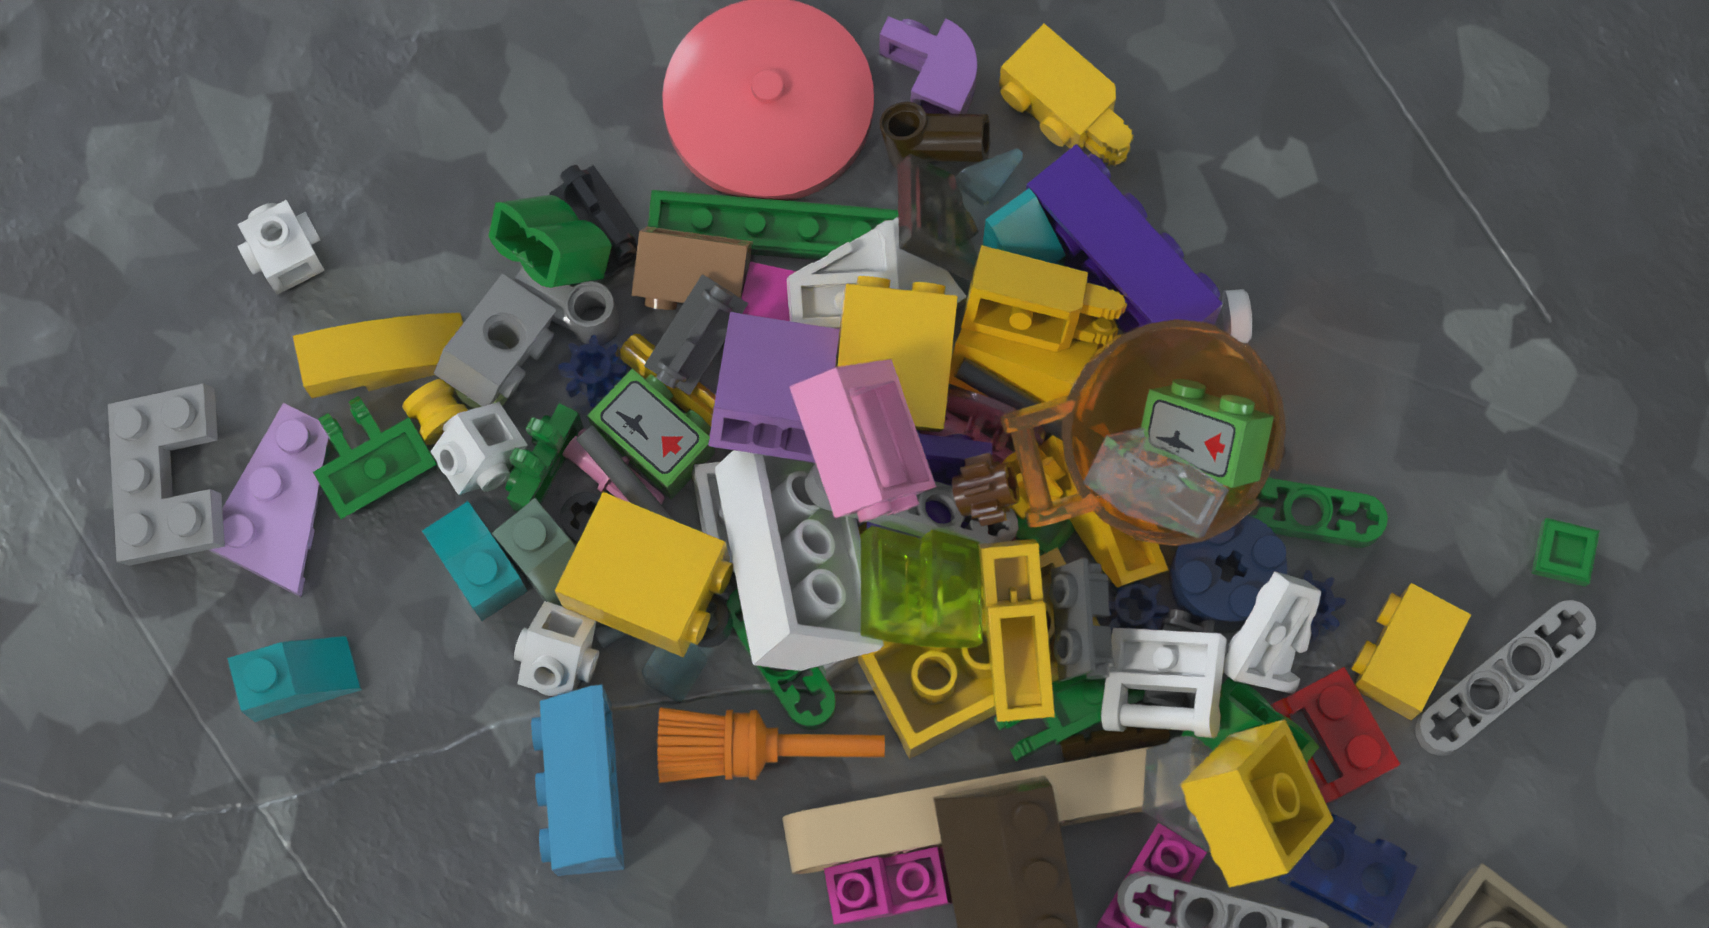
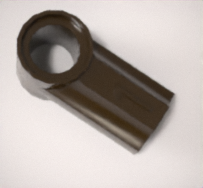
(934, 136)

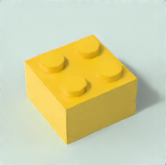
(1257, 803)

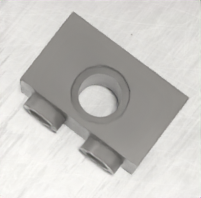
(505, 315)

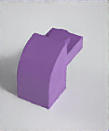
(944, 62)

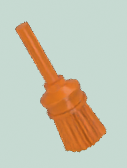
(741, 744)

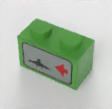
(652, 431)
(1211, 432)

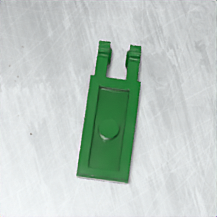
(1075, 710)

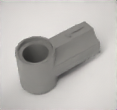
(572, 301)

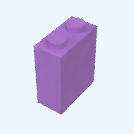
(753, 392)

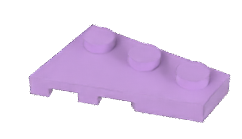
(276, 501)

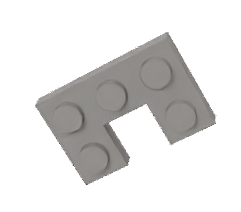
(146, 515)

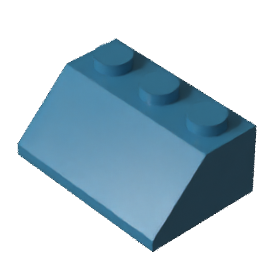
(578, 783)

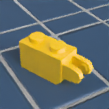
(1065, 96)
(1038, 302)

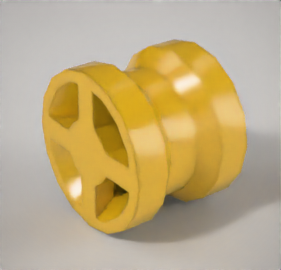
(432, 407)

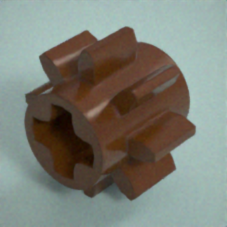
(985, 489)

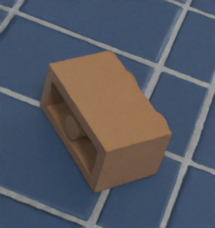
(674, 260)

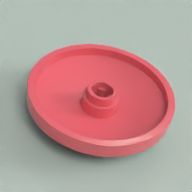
(768, 100)

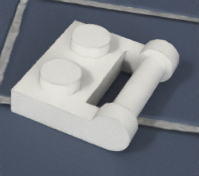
(1165, 663)

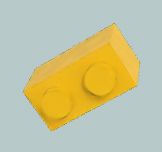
(1410, 650)

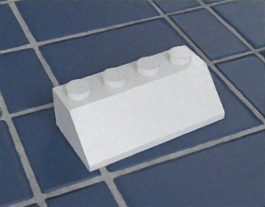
(791, 565)

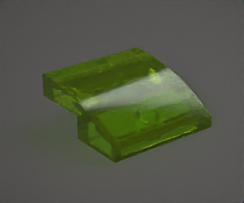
(921, 589)

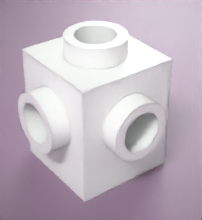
(280, 245)
(478, 448)
(556, 651)

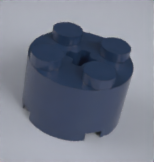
(1197, 569)

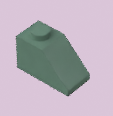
(536, 548)

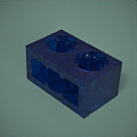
(1343, 887)

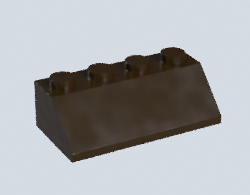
(1006, 856)

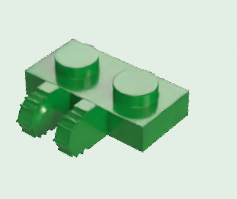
(372, 467)
(538, 469)

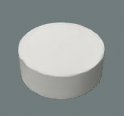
(1237, 314)

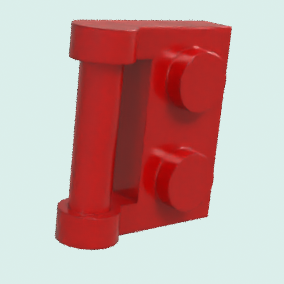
(1344, 731)

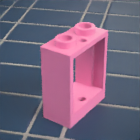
(863, 440)

